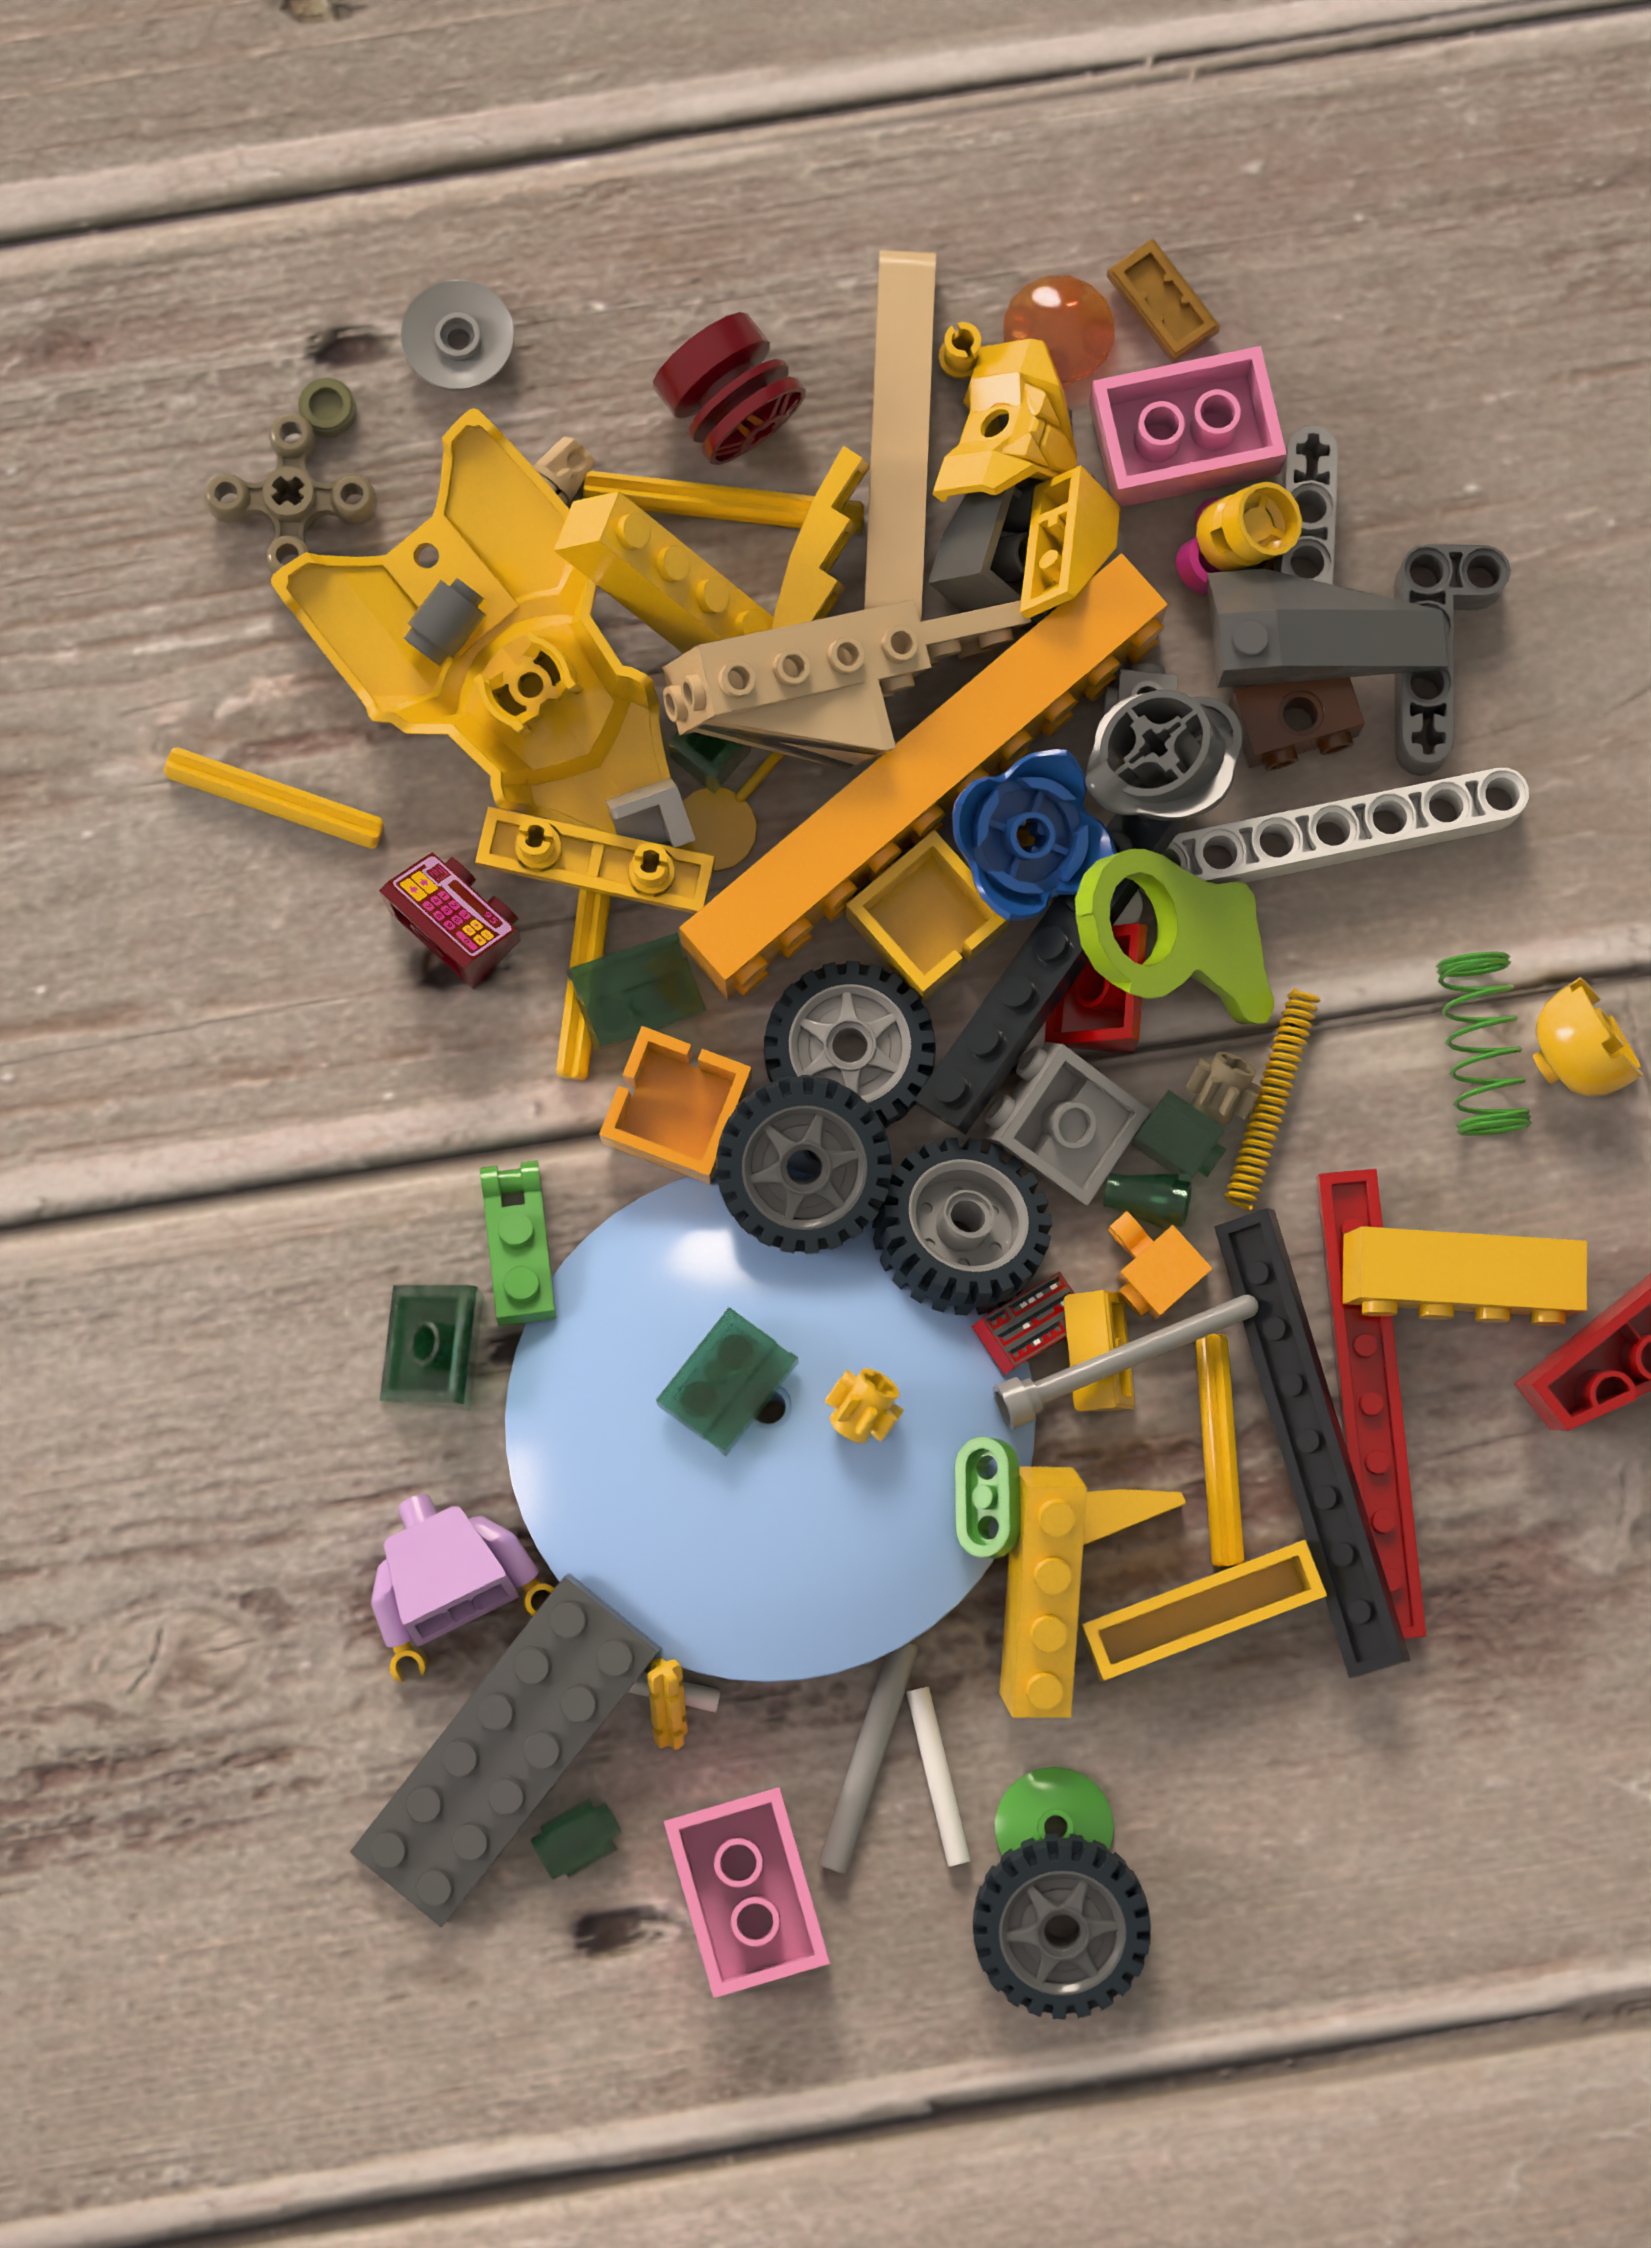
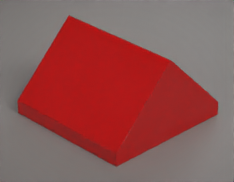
(1097, 1012)

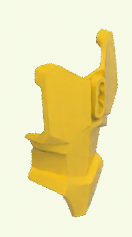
(535, 682)

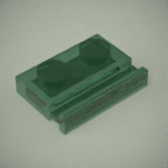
(634, 989)
(727, 1381)

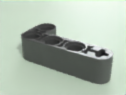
(1450, 593)

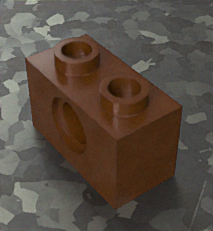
(1275, 744)

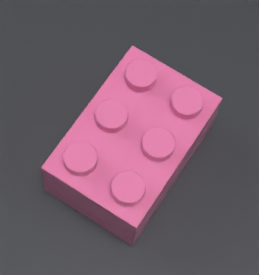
(1187, 427)
(746, 1892)

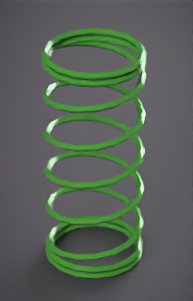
(1494, 1120)

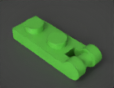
(518, 1245)

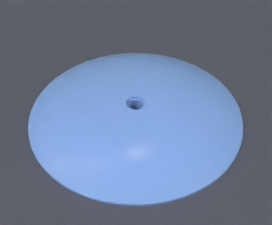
(797, 1541)

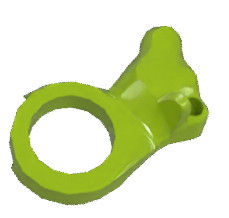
(1200, 934)

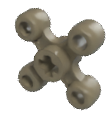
(290, 477)

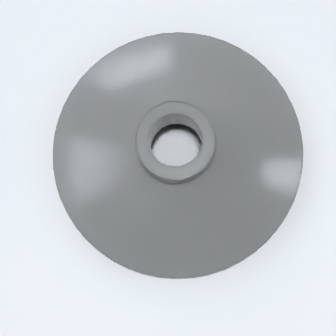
(451, 310)

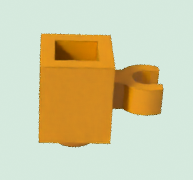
(1160, 1269)

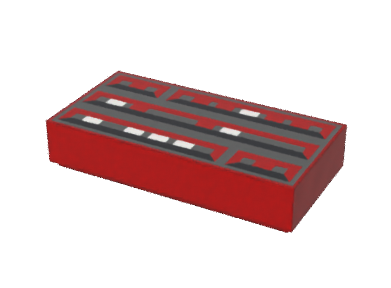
(1025, 1324)

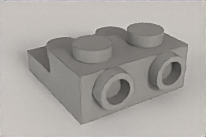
(1064, 1121)

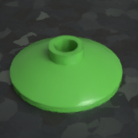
(1047, 1794)

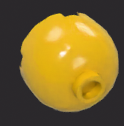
(1583, 1044)

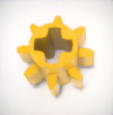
(864, 1405)

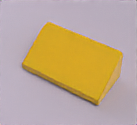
(1095, 1326)

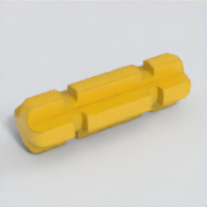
(667, 1703)

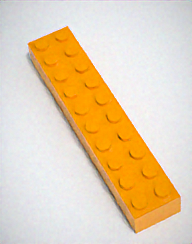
(917, 783)

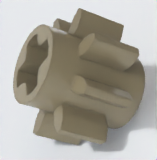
(1223, 1087)

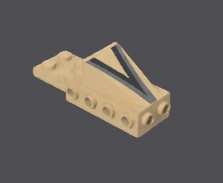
(823, 682)

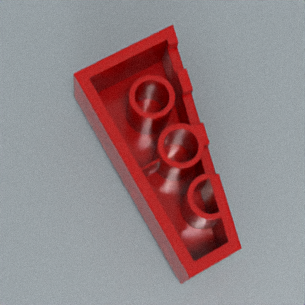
(1597, 1366)

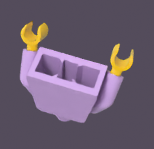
(444, 1576)

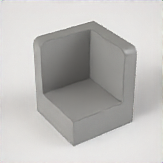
(652, 814)

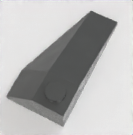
(986, 549)
(1302, 629)

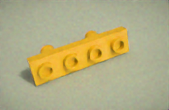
(595, 861)

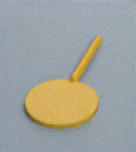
(724, 820)

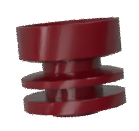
(729, 388)

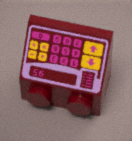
(451, 917)

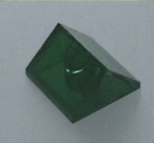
(432, 1345)

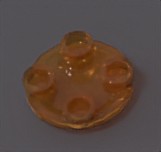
(1068, 319)

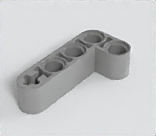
(1316, 538)

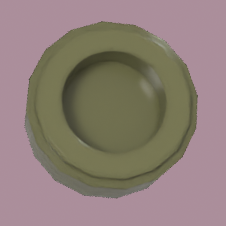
(328, 407)

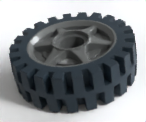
(812, 1210)
(1072, 1970)

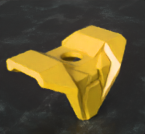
(1037, 440)

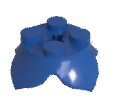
(1049, 795)

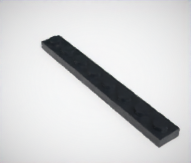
(1028, 992)
(1313, 1445)

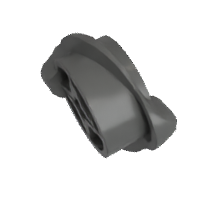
(1164, 755)

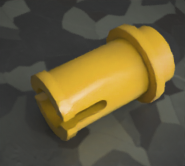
(953, 351)

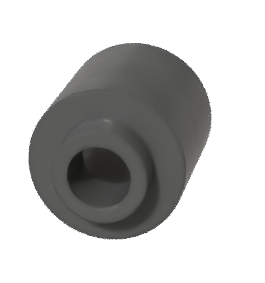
(445, 620)

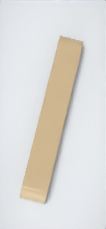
(900, 428)

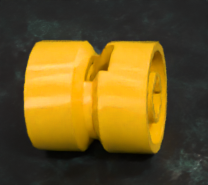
(1249, 527)

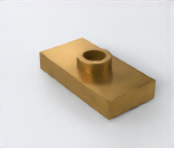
(1163, 301)

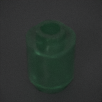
(577, 1839)

